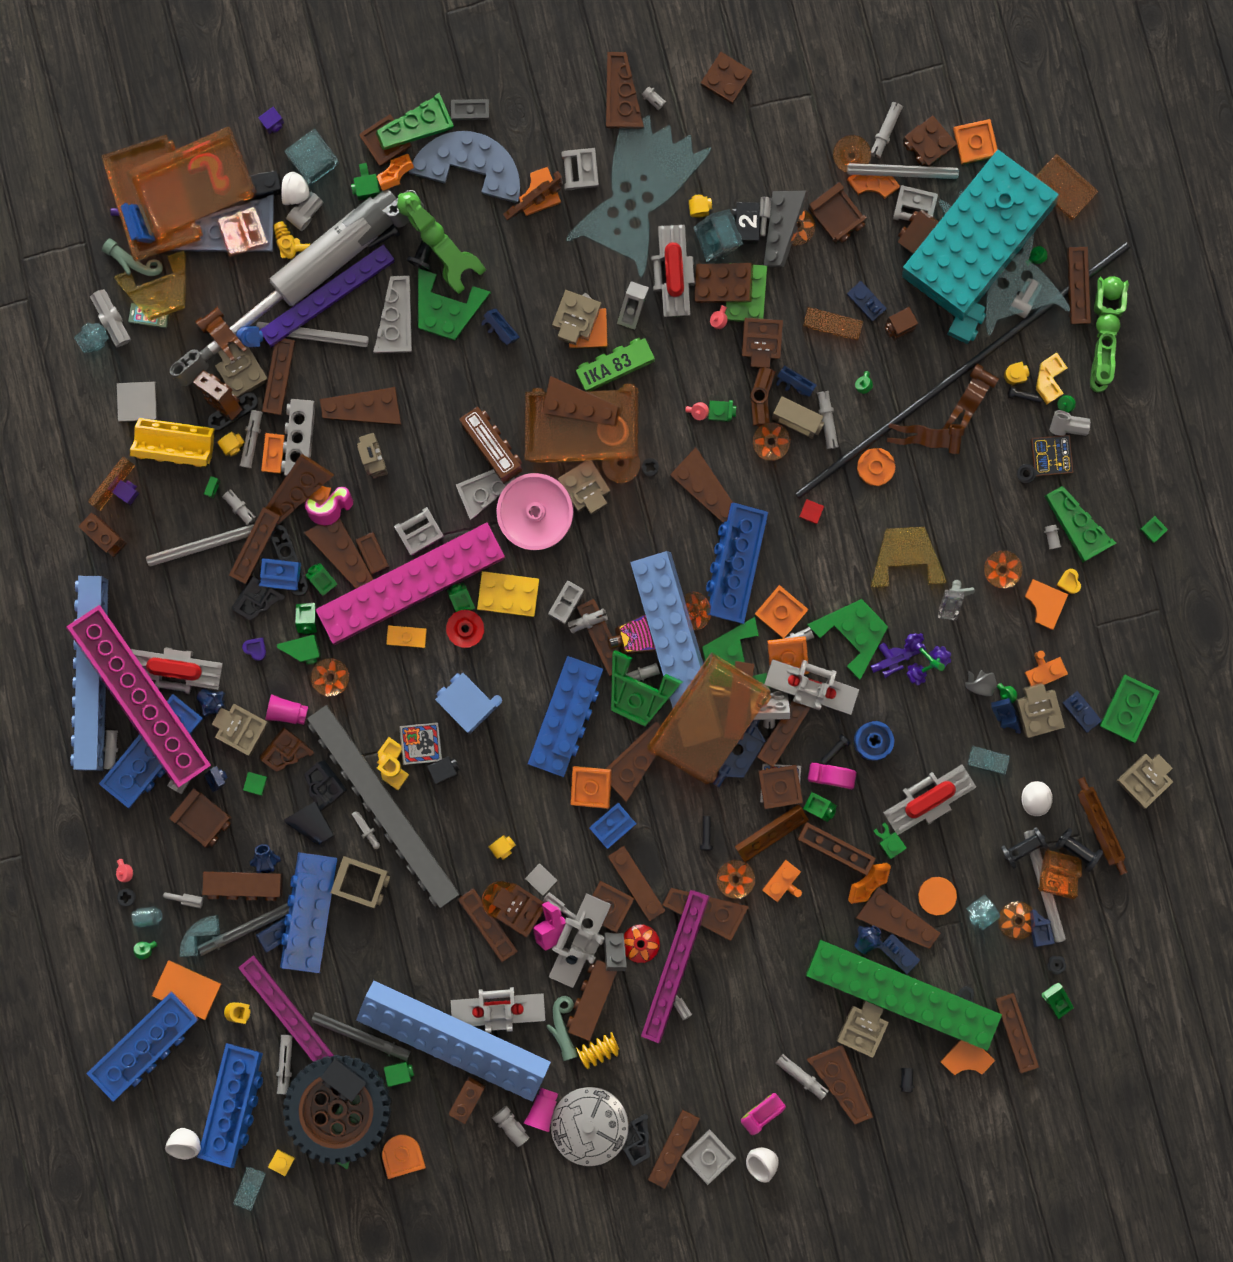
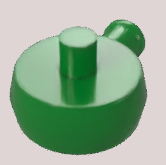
(1038, 255)
(864, 383)
(1066, 403)
(1007, 692)
(143, 949)

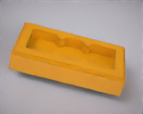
(406, 636)

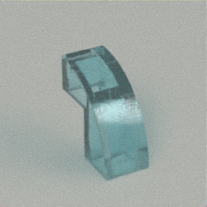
(203, 927)

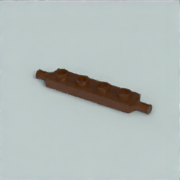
(1101, 826)

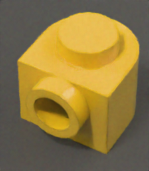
(700, 206)
(1016, 373)
(231, 443)
(389, 765)
(502, 847)
(237, 1012)

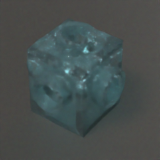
(91, 337)
(983, 912)

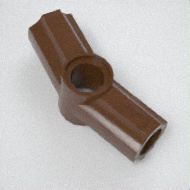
(762, 384)

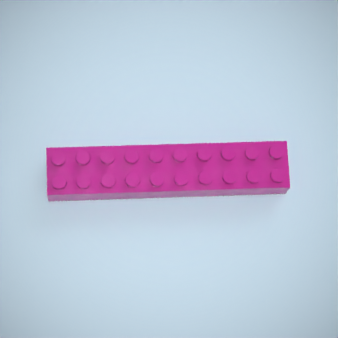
(410, 583)
(138, 696)

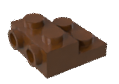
(929, 142)

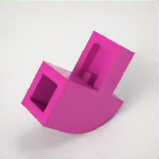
(549, 931)

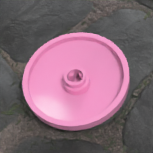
(535, 511)

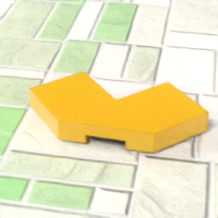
(1046, 384)
(394, 748)

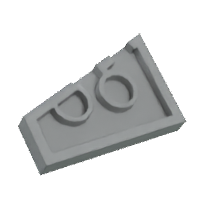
(480, 492)

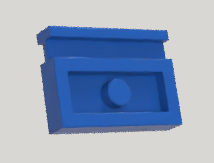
(136, 224)
(280, 574)
(612, 825)

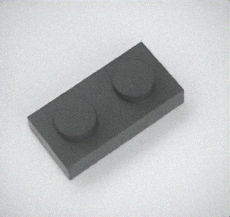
(470, 109)
(614, 952)

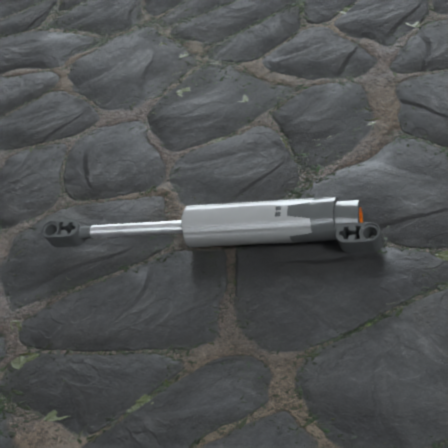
(309, 270)

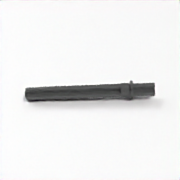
(242, 930)
(363, 1037)

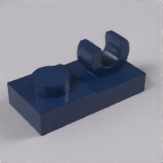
(866, 301)
(500, 326)
(794, 379)
(1081, 712)
(215, 778)
(272, 935)
(899, 953)

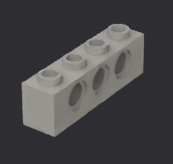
(296, 408)

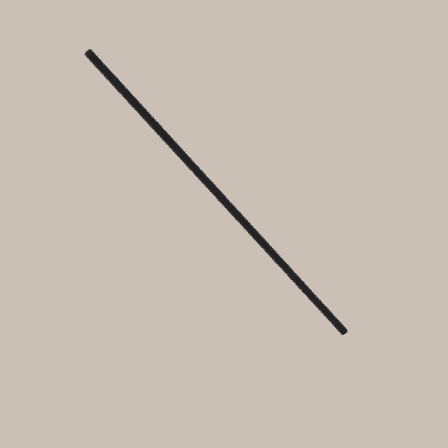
(950, 379)

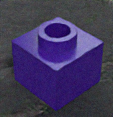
(271, 120)
(126, 491)

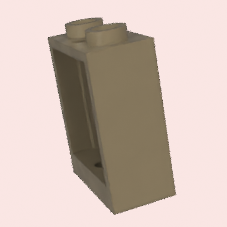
(798, 417)
(341, 876)

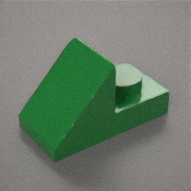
(1057, 1000)

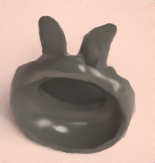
(983, 685)

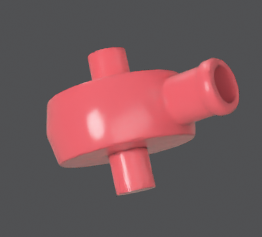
(719, 318)
(699, 411)
(124, 872)

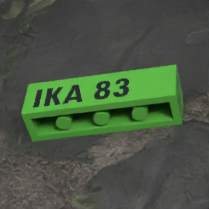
(615, 365)

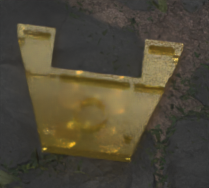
(160, 295)
(905, 548)

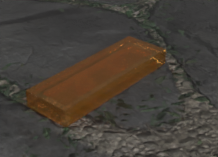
(833, 323)

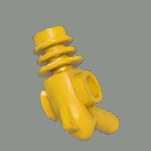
(286, 243)

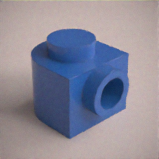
(250, 336)

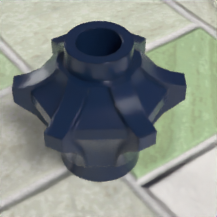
(211, 701)
(264, 859)
(868, 939)

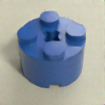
(883, 735)

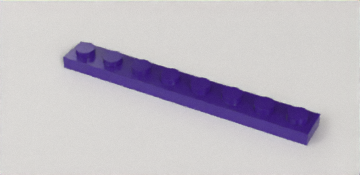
(327, 295)

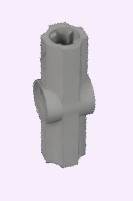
(110, 318)

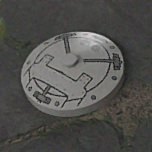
(589, 1126)

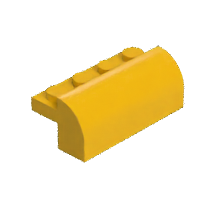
(173, 442)

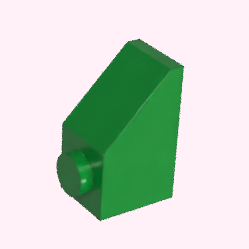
(302, 649)

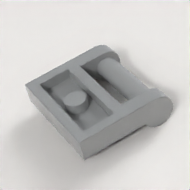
(586, 168)
(914, 199)
(422, 536)

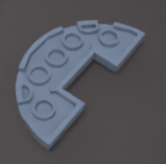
(472, 153)

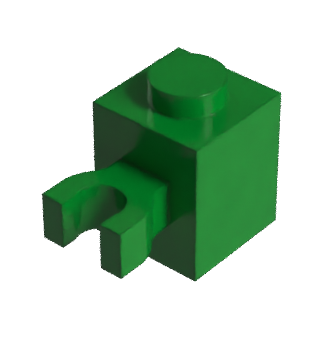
(366, 185)
(890, 843)

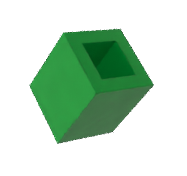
(398, 1073)

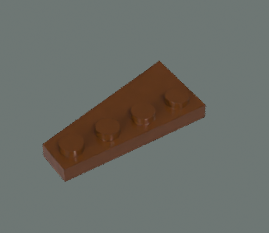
(298, 485)
(340, 550)
(895, 918)

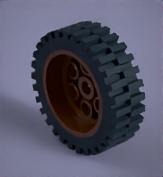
(319, 1138)

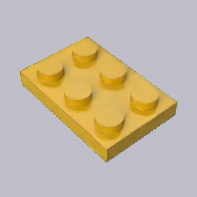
(508, 594)

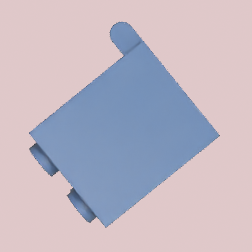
(466, 702)

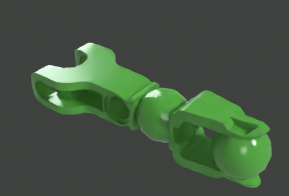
(433, 235)
(1107, 326)

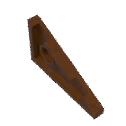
(536, 196)

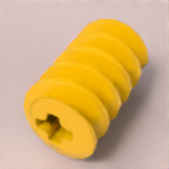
(598, 1051)

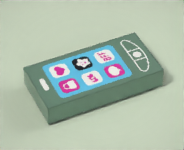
(138, 317)

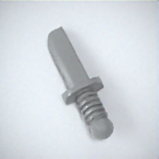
(366, 830)

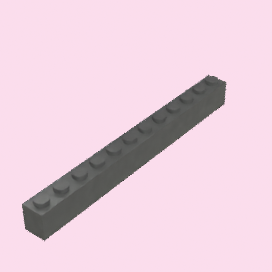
(383, 806)

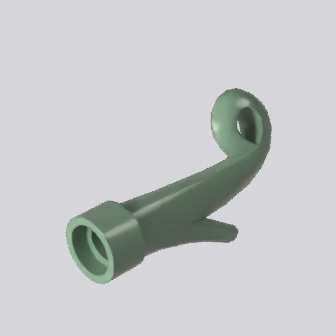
(112, 249)
(560, 1031)

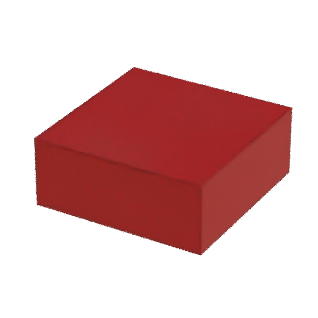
(811, 511)

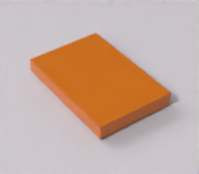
(190, 987)

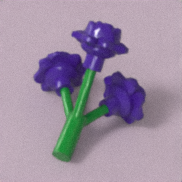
(938, 658)

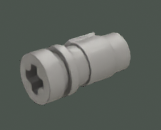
(512, 1128)

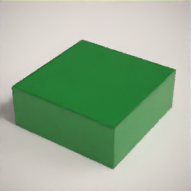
(212, 487)
(1153, 529)
(255, 783)

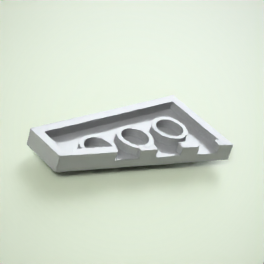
(395, 323)

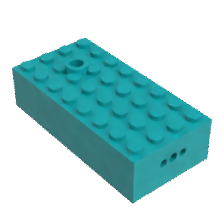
(980, 235)

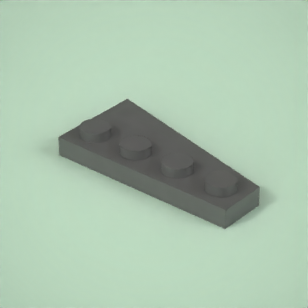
(784, 215)

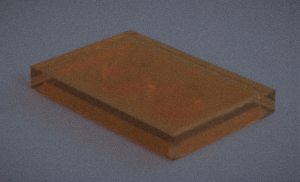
(1069, 184)
(105, 490)

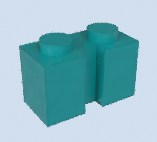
(965, 329)

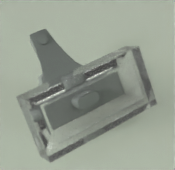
(952, 601)

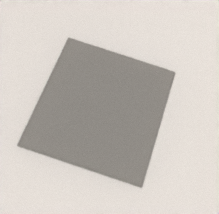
(541, 879)

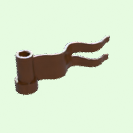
(219, 331)
(973, 395)
(931, 438)

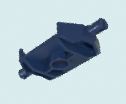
(739, 764)

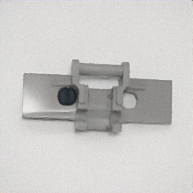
(584, 946)

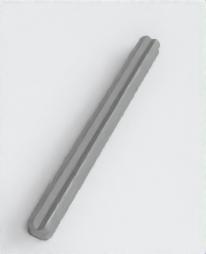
(902, 171)
(326, 336)
(198, 546)
(1048, 898)

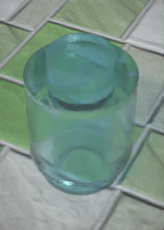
(146, 917)

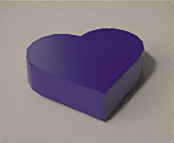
(255, 648)

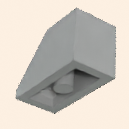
(632, 305)

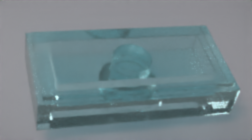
(988, 760)
(249, 1188)

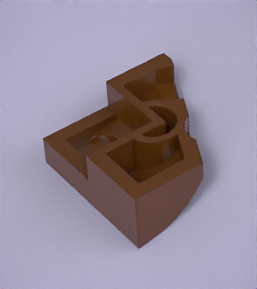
(284, 750)

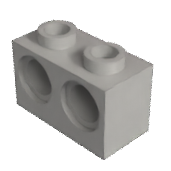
(566, 602)

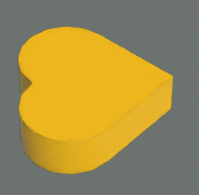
(1069, 581)

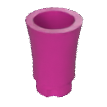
(286, 711)
(542, 1110)

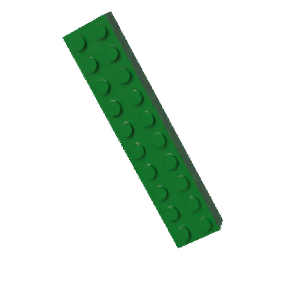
(903, 995)

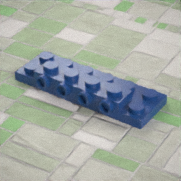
(735, 562)
(566, 716)
(138, 765)
(308, 912)
(143, 1047)
(231, 1105)

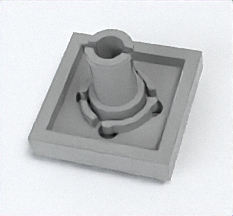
(775, 709)

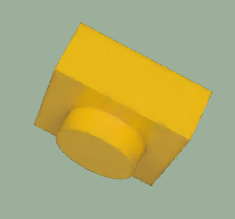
(281, 1162)

